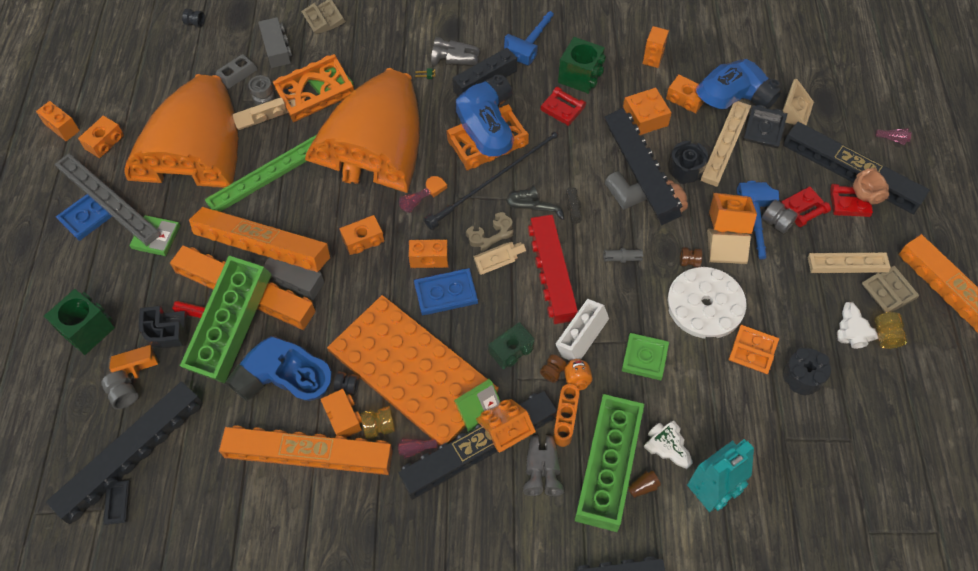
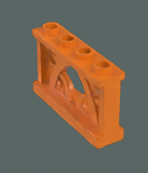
(313, 71)
(458, 134)

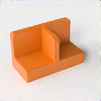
(134, 360)

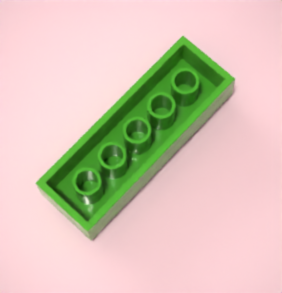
(226, 319)
(610, 463)

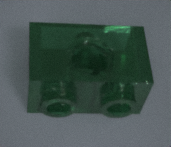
(514, 336)

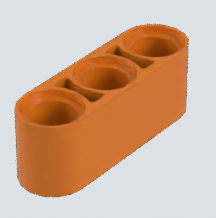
(566, 406)

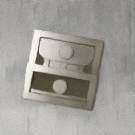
(323, 17)
(890, 290)

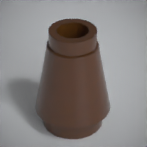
(644, 484)

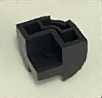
(162, 328)

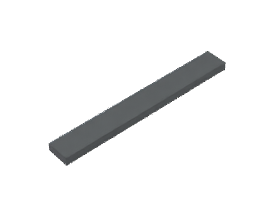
(108, 199)

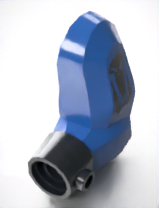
(736, 81)
(482, 118)

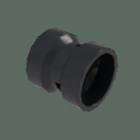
(193, 17)
(346, 382)

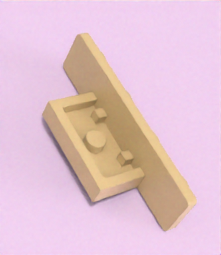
(261, 113)

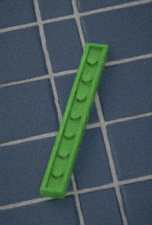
(259, 177)

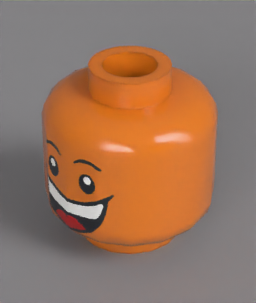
(578, 374)

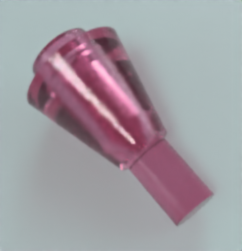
(898, 135)
(409, 202)
(410, 447)

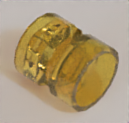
(890, 330)
(377, 422)

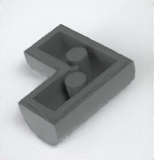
(623, 192)

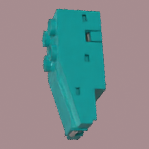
(723, 475)

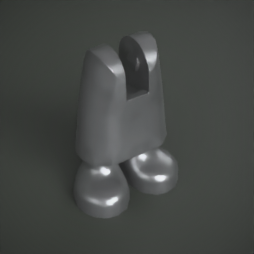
(454, 52)
(541, 464)

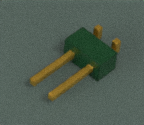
(429, 73)

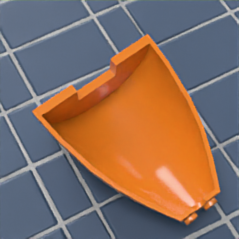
(373, 131)
(189, 136)

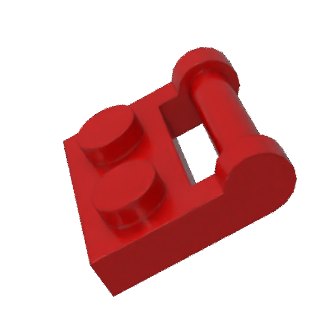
(559, 109)
(803, 201)
(848, 205)

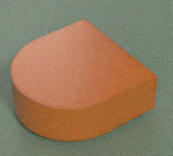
(435, 185)

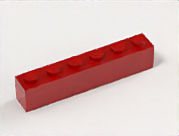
(553, 269)

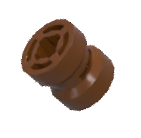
(690, 257)
(553, 368)

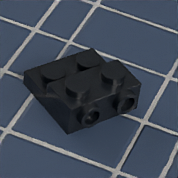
(765, 126)

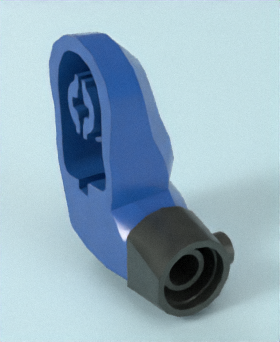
(283, 365)

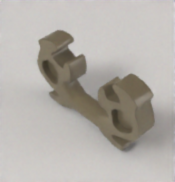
(477, 239)

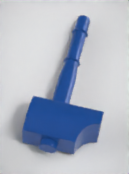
(525, 49)
(762, 196)

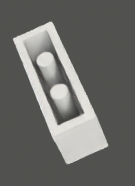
(582, 330)

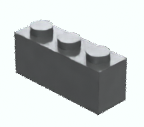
(275, 42)
(295, 278)

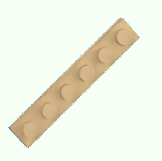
(725, 143)

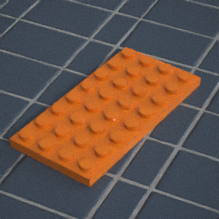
(408, 368)

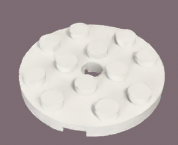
(700, 320)

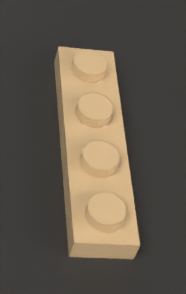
(848, 262)

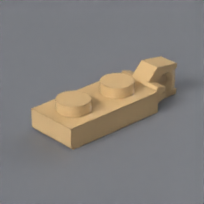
(498, 257)

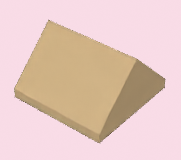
(797, 104)
(728, 247)

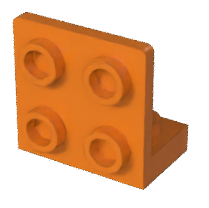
(506, 424)

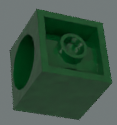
(581, 65)
(72, 310)

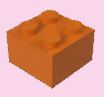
(648, 110)
(732, 213)

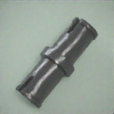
(623, 255)

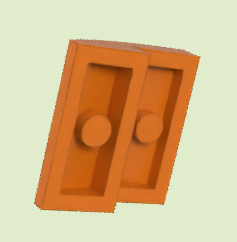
(753, 349)

